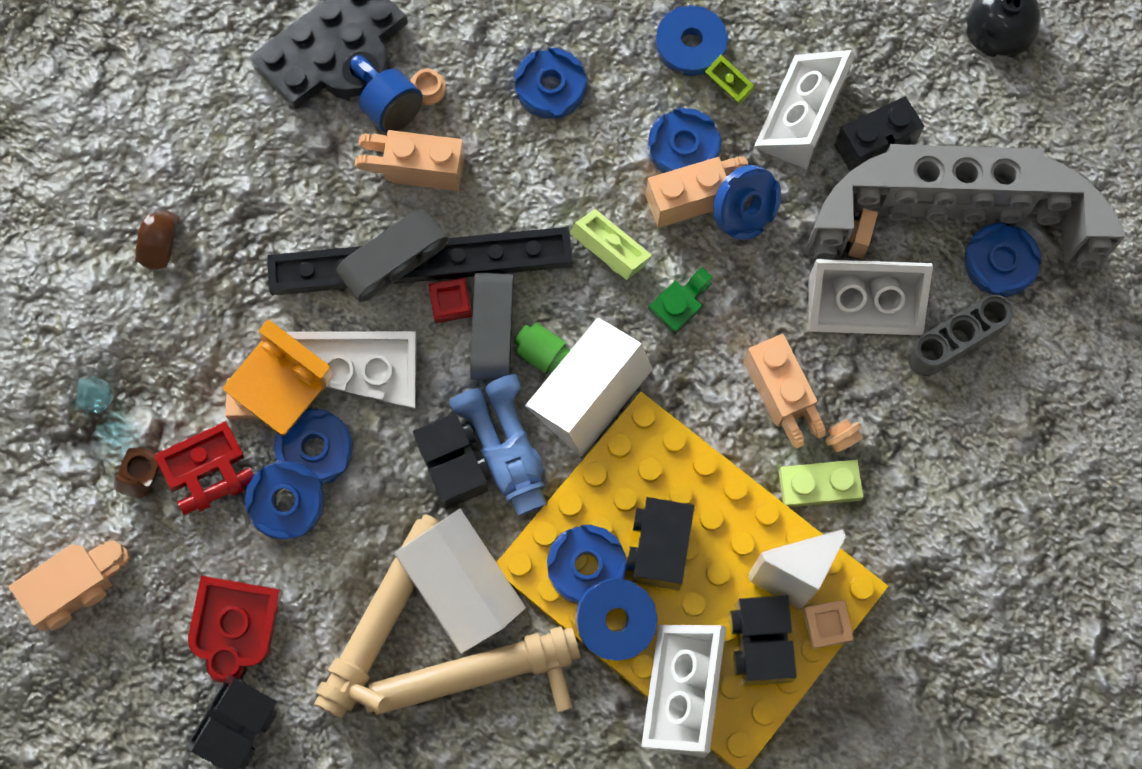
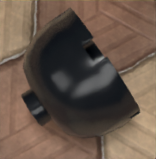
(1003, 26)

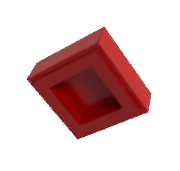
(450, 300)

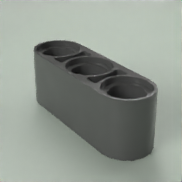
(392, 255)
(972, 323)
(491, 326)

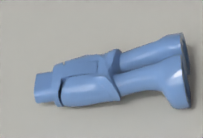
(514, 463)

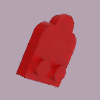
(232, 625)

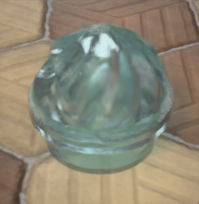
(93, 395)

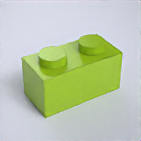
(730, 79)

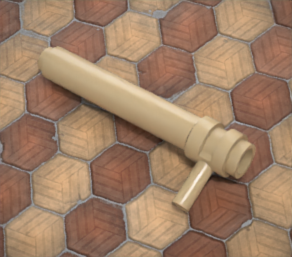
(534, 654)
(351, 670)

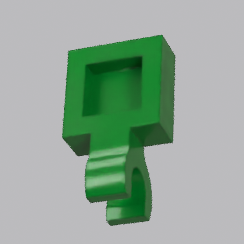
(678, 303)

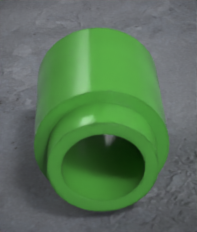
(541, 347)

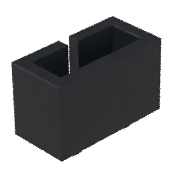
(869, 134)
(451, 461)
(662, 543)
(763, 641)
(231, 725)

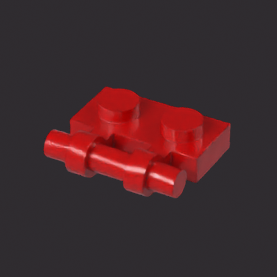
(199, 457)

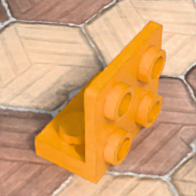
(278, 379)

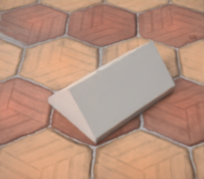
(804, 106)
(869, 297)
(591, 385)
(797, 567)
(460, 581)
(684, 689)

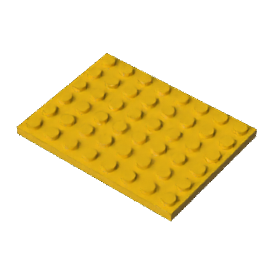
(731, 526)

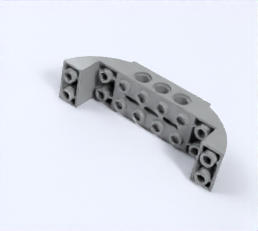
(974, 187)

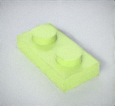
(610, 244)
(820, 483)

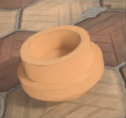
(430, 84)
(844, 435)

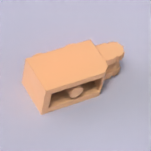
(414, 159)
(688, 190)
(783, 388)
(68, 582)

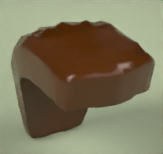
(156, 239)
(136, 473)

